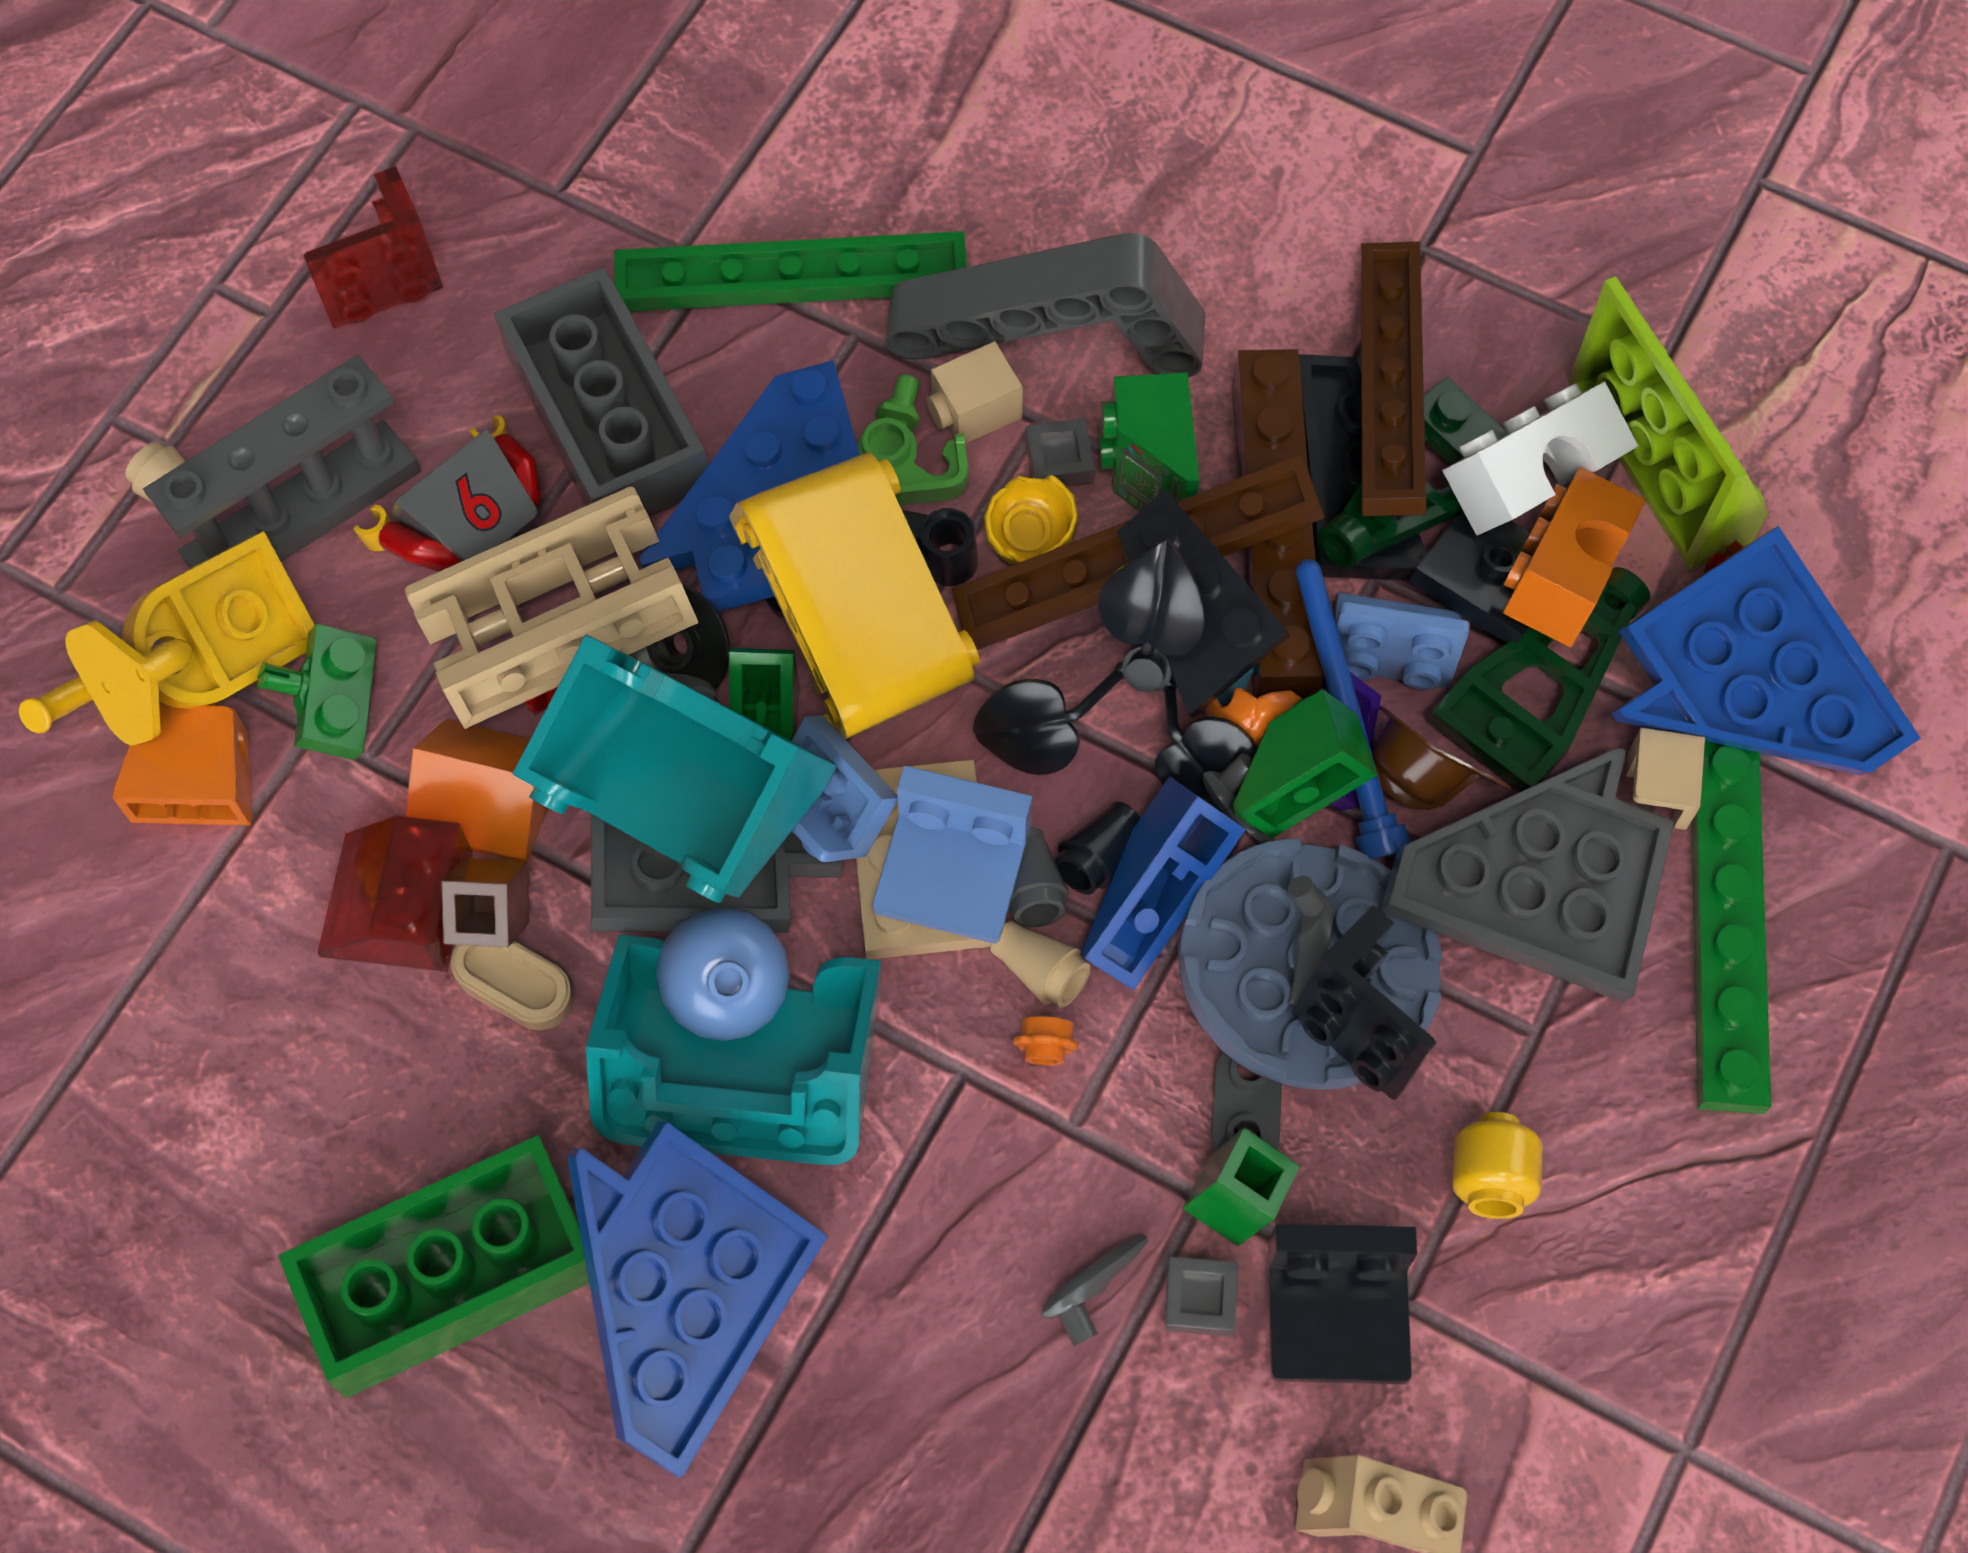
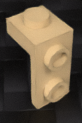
(1380, 1502)

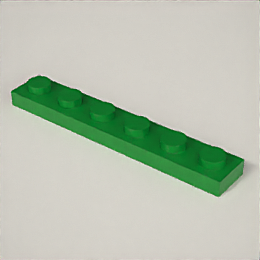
(781, 270)
(1730, 935)

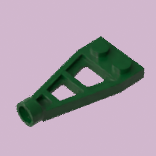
(1449, 422)
(1504, 732)

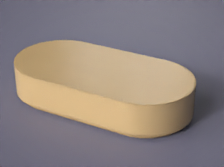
(515, 983)

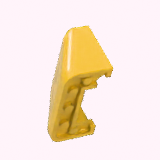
(856, 592)

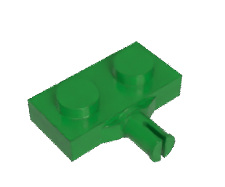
(328, 690)

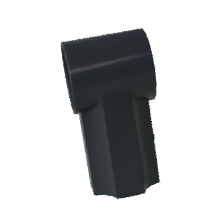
(944, 528)

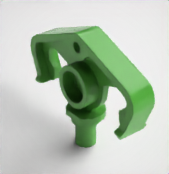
(892, 439)

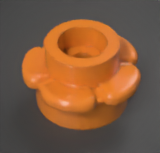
(1046, 1040)

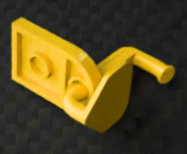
(215, 633)

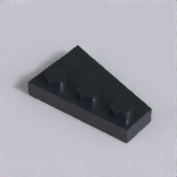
(1237, 623)

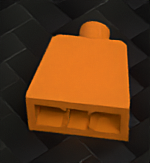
(189, 771)

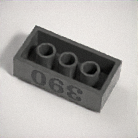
(601, 393)

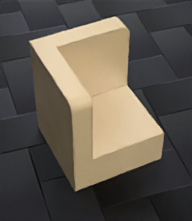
(1667, 772)

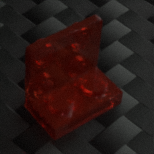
(377, 265)

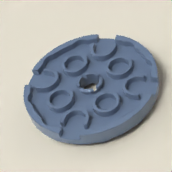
(1241, 957)

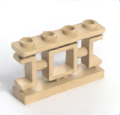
(544, 646)

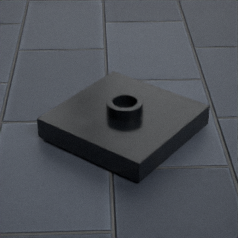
(1471, 571)

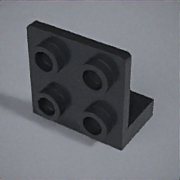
(1355, 1018)
(1340, 1303)

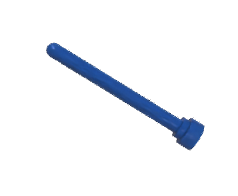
(1379, 830)

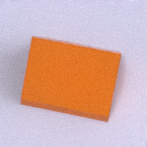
(470, 781)

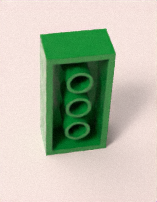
(437, 1267)

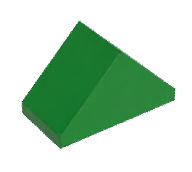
(765, 688)

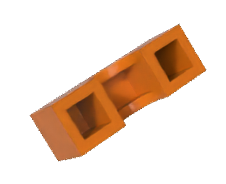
(1571, 555)

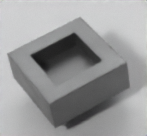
(1061, 451)
(1201, 1296)

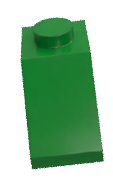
(1304, 764)

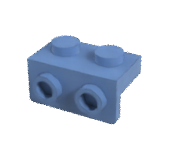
(852, 806)

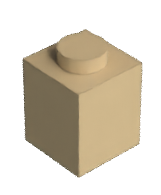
(975, 393)

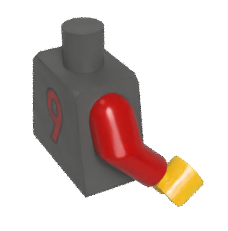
(463, 505)

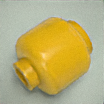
(1497, 1166)

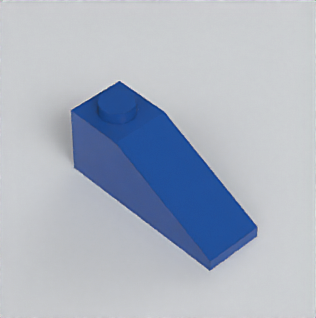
(1156, 880)

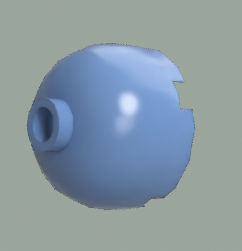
(722, 973)

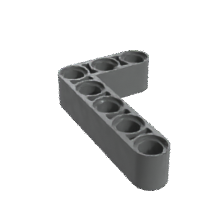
(1053, 292)

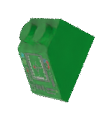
(1149, 438)

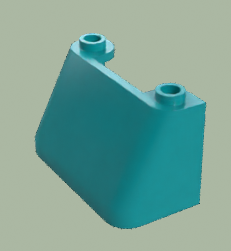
(670, 768)
(770, 1095)

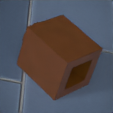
(485, 902)

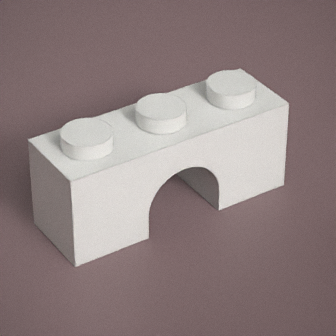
(1507, 474)

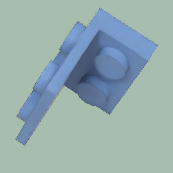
(1400, 640)
(953, 855)

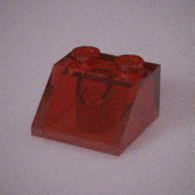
(390, 893)

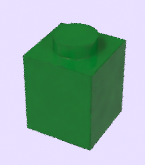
(1241, 1187)

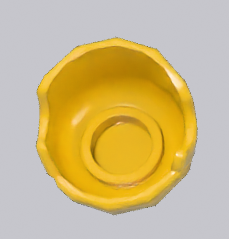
(1030, 518)

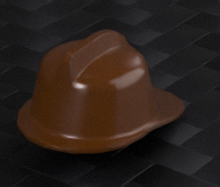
(1417, 771)

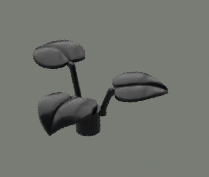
(1157, 611)

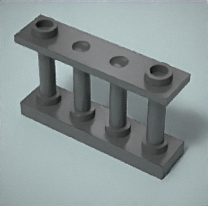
(288, 434)

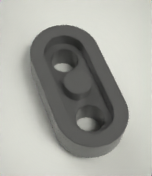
(1244, 1105)

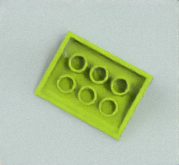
(1681, 456)

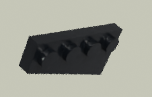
(1334, 461)

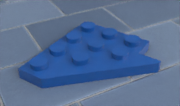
(787, 434)
(1764, 667)
(682, 1285)

